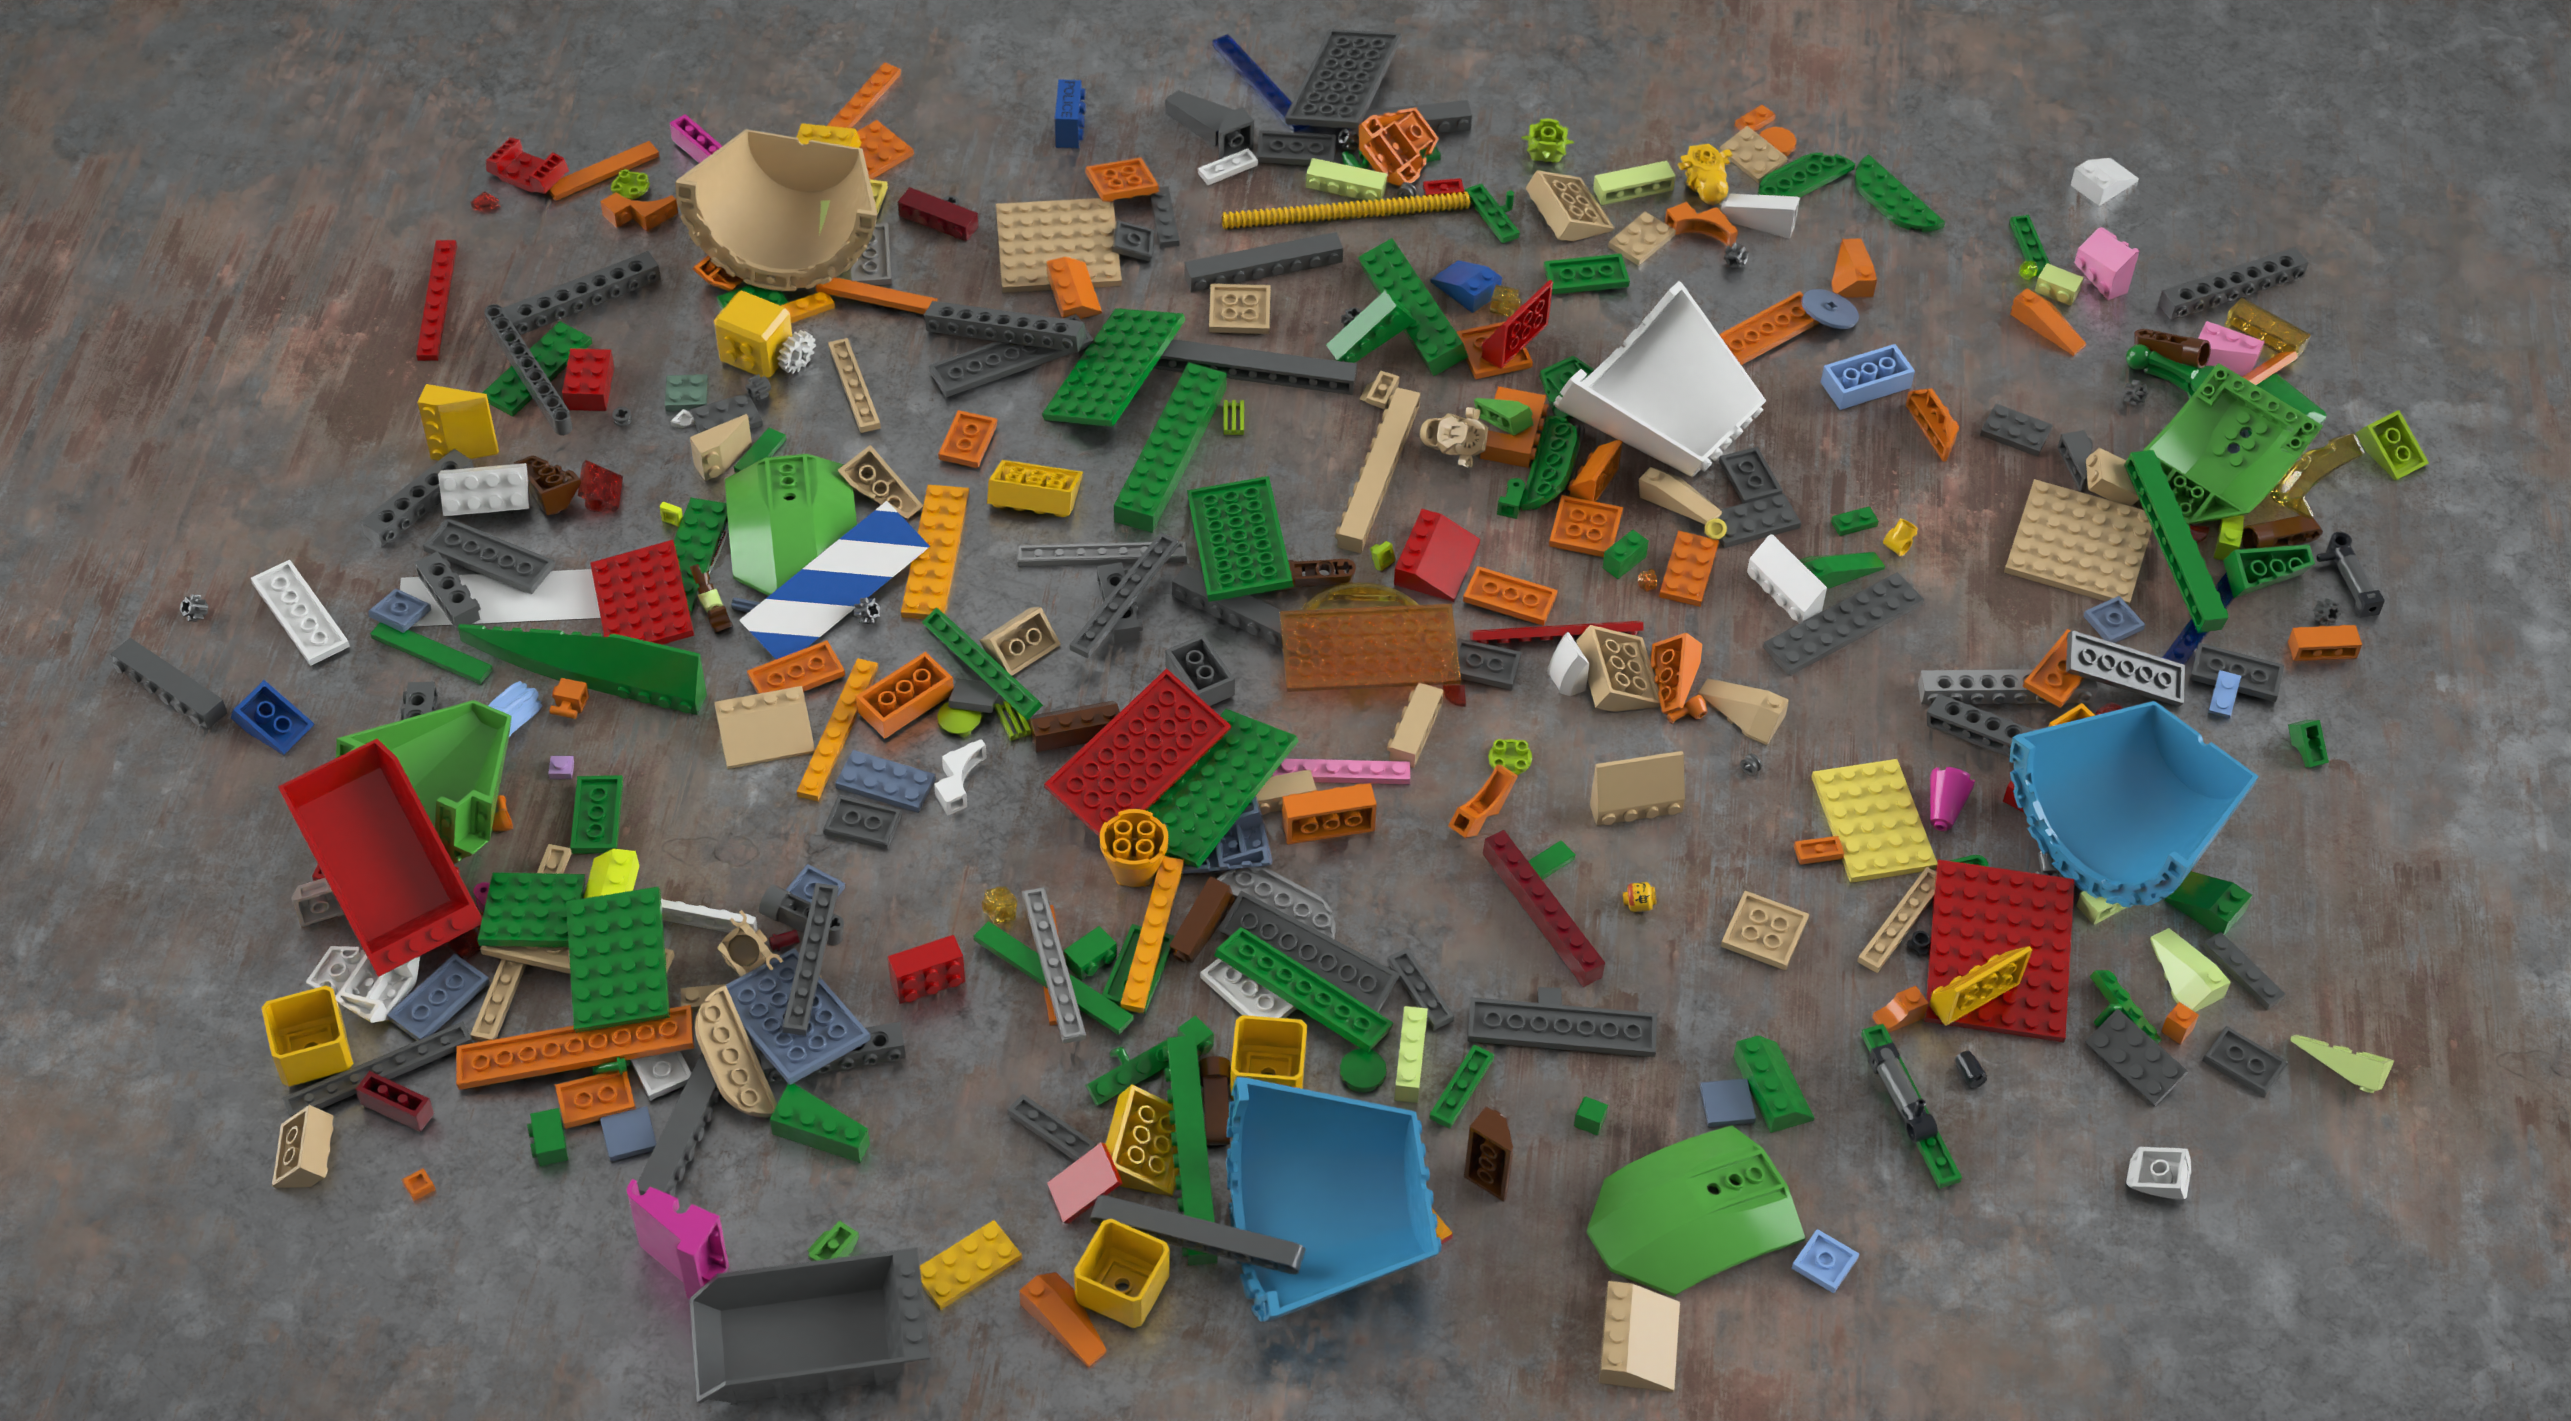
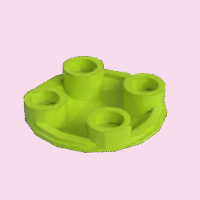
(630, 184)
(958, 720)
(1511, 754)

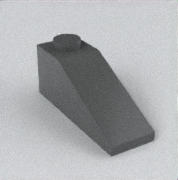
(2074, 450)

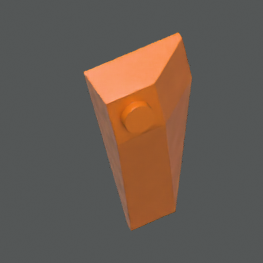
(1854, 271)
(2046, 320)
(1675, 669)
(1055, 1307)

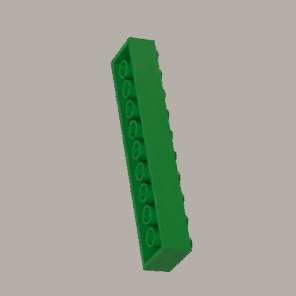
(1170, 447)

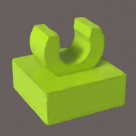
(1382, 555)

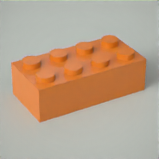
(904, 695)
(1328, 813)

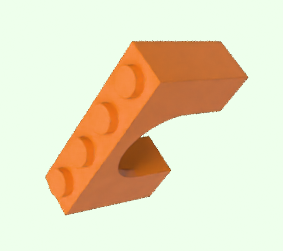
(1520, 448)

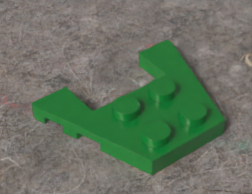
(1555, 378)

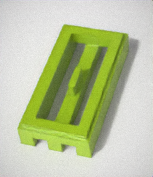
(1234, 405)
(1006, 706)

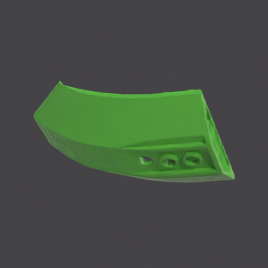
(2195, 445)
(780, 536)
(1671, 1232)

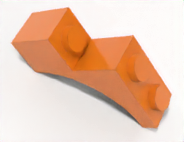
(648, 214)
(1710, 222)
(1487, 802)

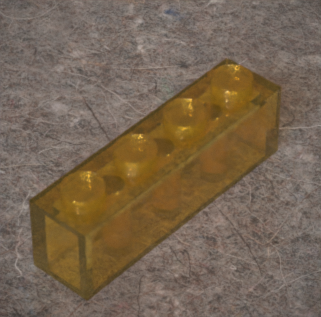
(2265, 326)

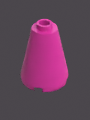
(1948, 795)

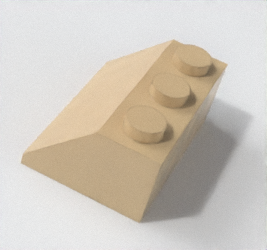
(1021, 640)
(303, 1149)

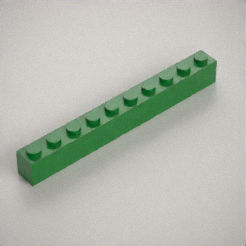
(2176, 541)
(1189, 1136)

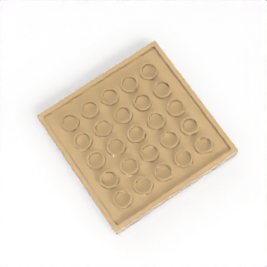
(1051, 230)
(2079, 543)

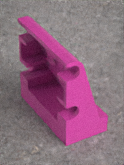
(684, 1243)

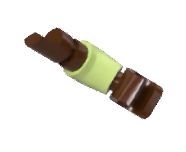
(711, 601)

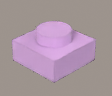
(561, 767)

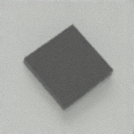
(1133, 240)
(973, 696)

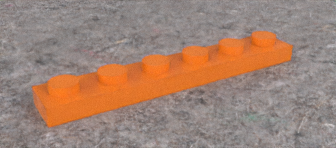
(866, 96)

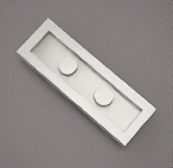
(1228, 166)

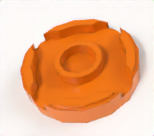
(1780, 138)

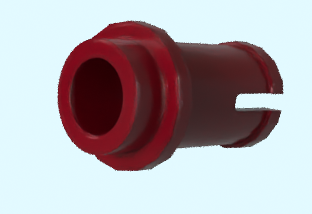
(783, 940)

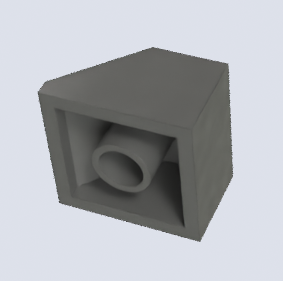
(1235, 133)

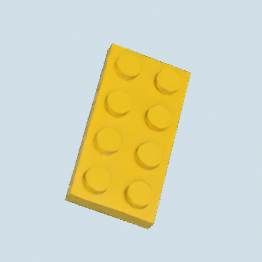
(968, 1264)

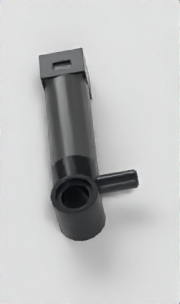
(2368, 601)
(1918, 1123)

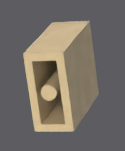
(2110, 478)

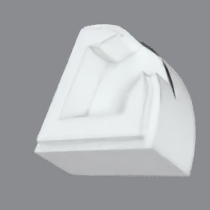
(682, 420)

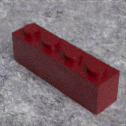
(938, 214)

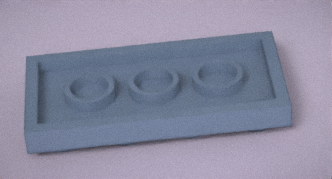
(885, 781)
(438, 998)

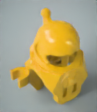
(1706, 172)

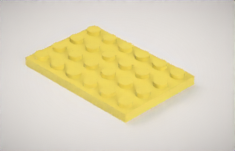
(1874, 820)

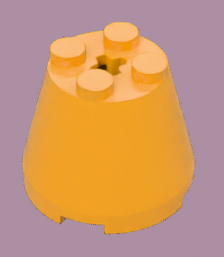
(1134, 846)

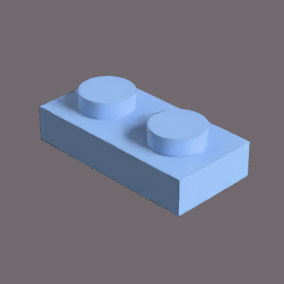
(2224, 694)

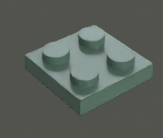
(686, 392)

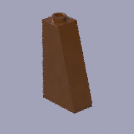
(1202, 920)

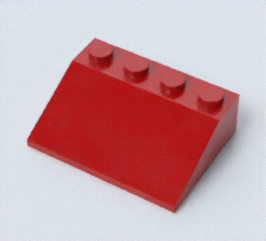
(1519, 328)
(1436, 556)

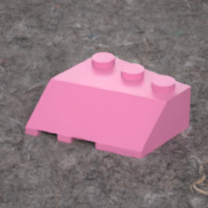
(2107, 263)
(2231, 348)

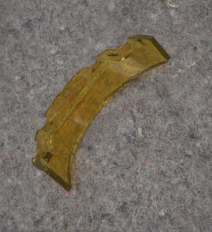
(2311, 469)
(1359, 591)

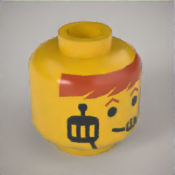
(1640, 897)

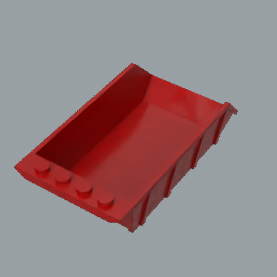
(381, 855)

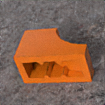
(1903, 1010)

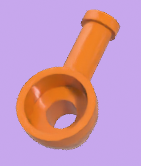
(1695, 707)
(502, 819)

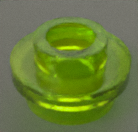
(2028, 270)

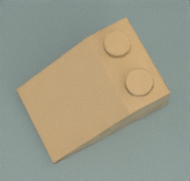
(720, 447)

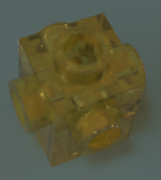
(1505, 300)
(999, 904)

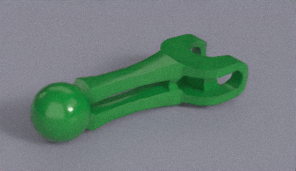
(2184, 376)

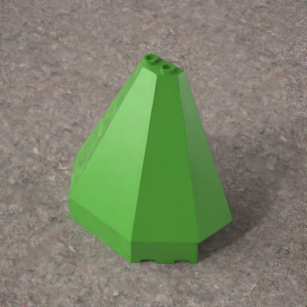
(453, 765)

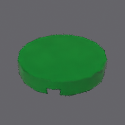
(1362, 1070)

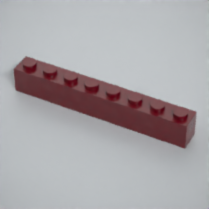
(1543, 908)

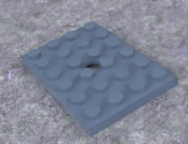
(761, 1004)

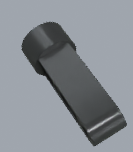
(794, 912)

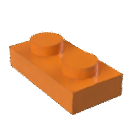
(1756, 118)
(1818, 850)

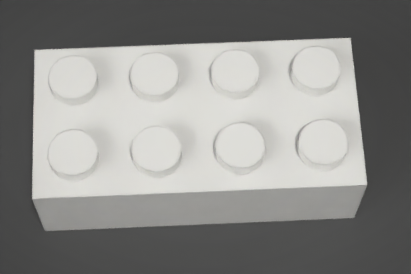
(484, 489)

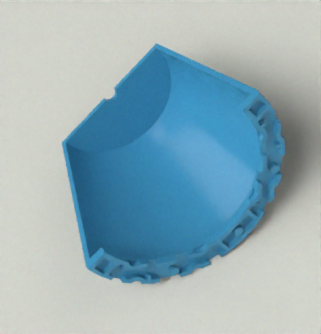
(2126, 799)
(1332, 1178)

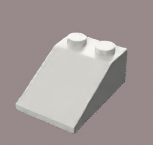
(2101, 179)

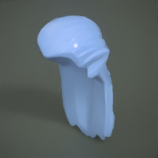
(519, 703)

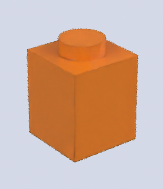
(2179, 1023)

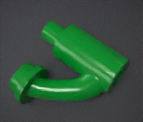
(1350, 160)
(619, 1065)

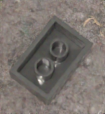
(1201, 670)

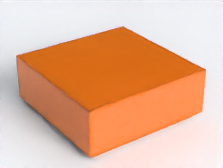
(418, 1184)

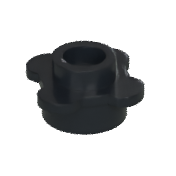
(1922, 937)

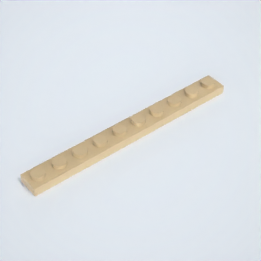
(510, 972)

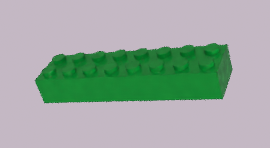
(1432, 332)

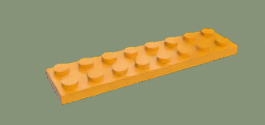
(933, 570)

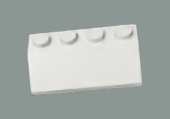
(1787, 580)

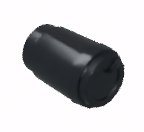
(1970, 1069)

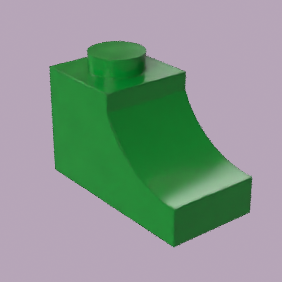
(2309, 740)

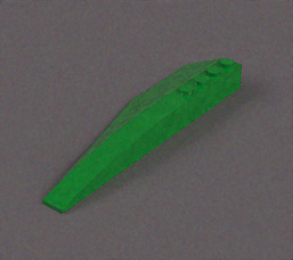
(607, 664)

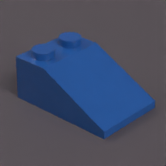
(1468, 284)
(271, 718)

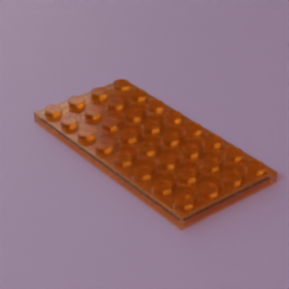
(1369, 647)

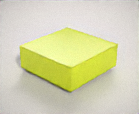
(671, 514)

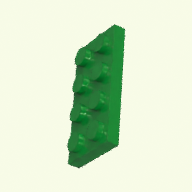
(1587, 273)
(596, 814)
(1118, 978)

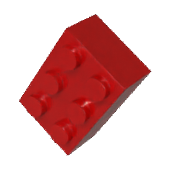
(588, 379)
(926, 969)

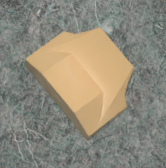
(1379, 391)

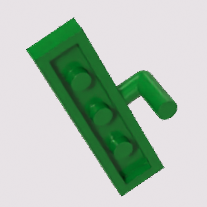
(1493, 213)
(2121, 1000)
(1128, 1073)

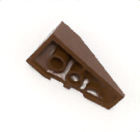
(550, 485)

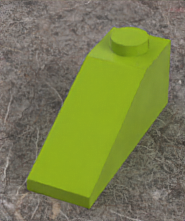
(2229, 536)

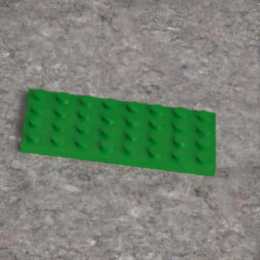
(1113, 367)
(1239, 539)
(1220, 786)

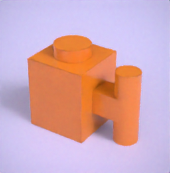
(569, 698)

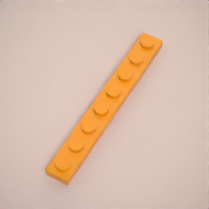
(836, 731)
(1152, 935)

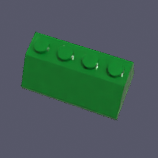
(1771, 1083)

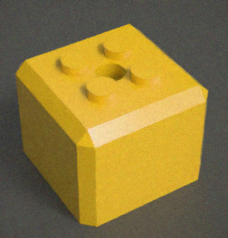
(752, 333)
(307, 1036)
(1270, 1047)
(1116, 1257)

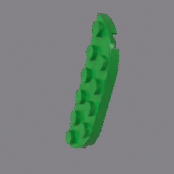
(1805, 175)
(1894, 198)
(1551, 463)

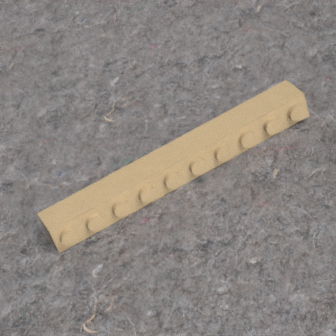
(1378, 470)

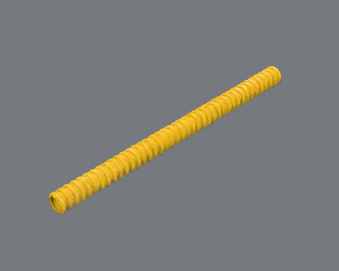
(1346, 210)

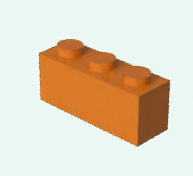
(2324, 643)

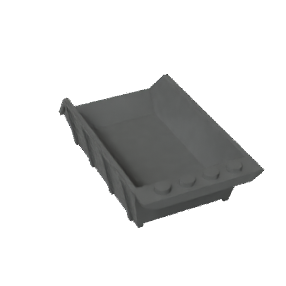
(808, 1326)

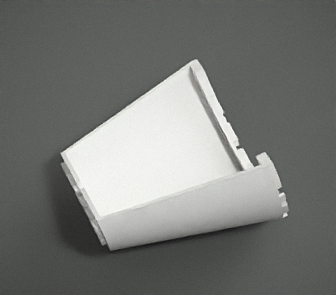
(1669, 389)

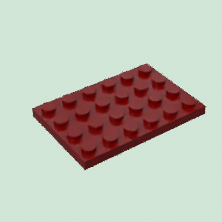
(643, 595)

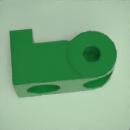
(1510, 505)

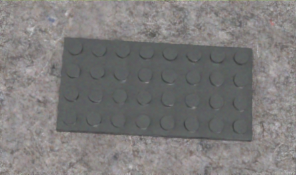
(1343, 78)

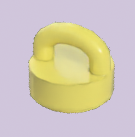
(1715, 528)

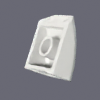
(1569, 667)
(315, 902)
(2160, 1171)

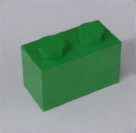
(1625, 554)
(1090, 953)
(548, 1137)

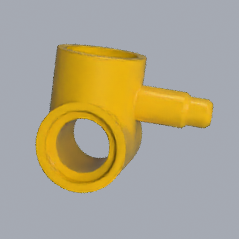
(1900, 537)

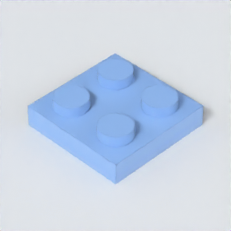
(1825, 1261)

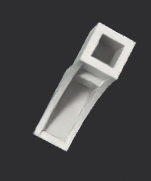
(957, 765)

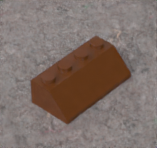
(1070, 725)
(1489, 1153)

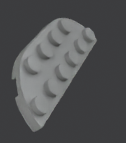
(1283, 896)

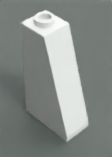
(1763, 212)

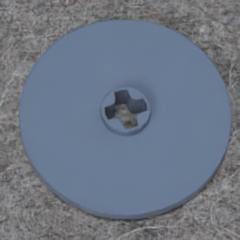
(1830, 308)

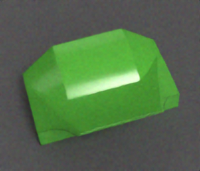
(834, 1243)

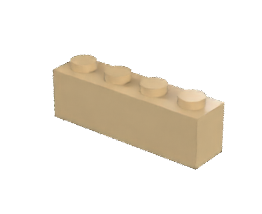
(1415, 724)
(1276, 787)

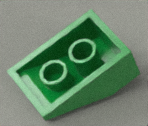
(2210, 901)

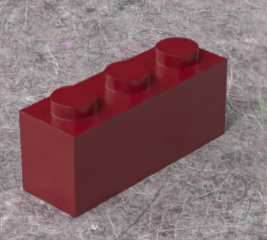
(395, 1101)

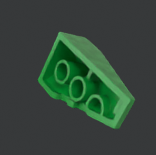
(1842, 568)

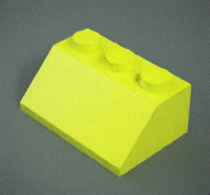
(612, 873)

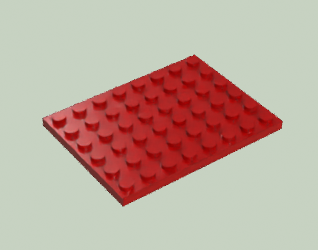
(1996, 911)

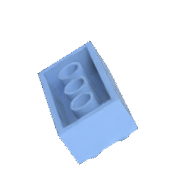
(1867, 376)

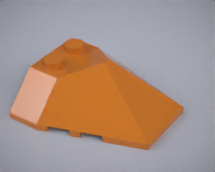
(1394, 142)

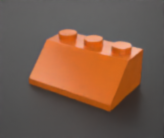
(1072, 288)
(1597, 472)

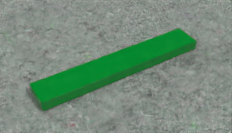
(433, 653)

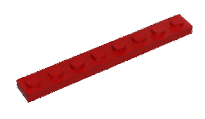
(436, 300)
(1547, 632)

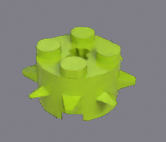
(1547, 141)

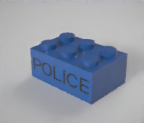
(1069, 113)

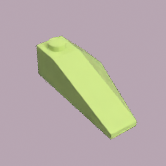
(2191, 975)
(2361, 1069)

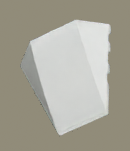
(358, 985)

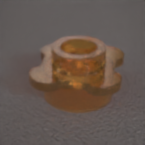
(1647, 580)

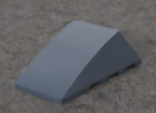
(1241, 847)

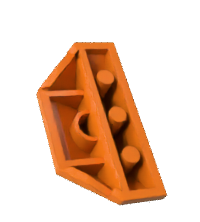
(716, 275)
(1933, 420)

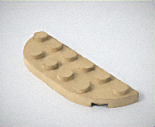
(732, 1056)

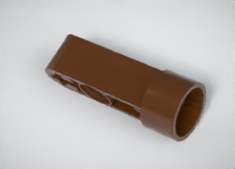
(2177, 348)
(2281, 533)
(1313, 576)
(1214, 1078)

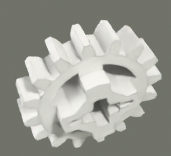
(796, 351)

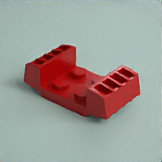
(525, 170)

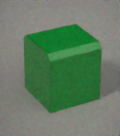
(1591, 1115)

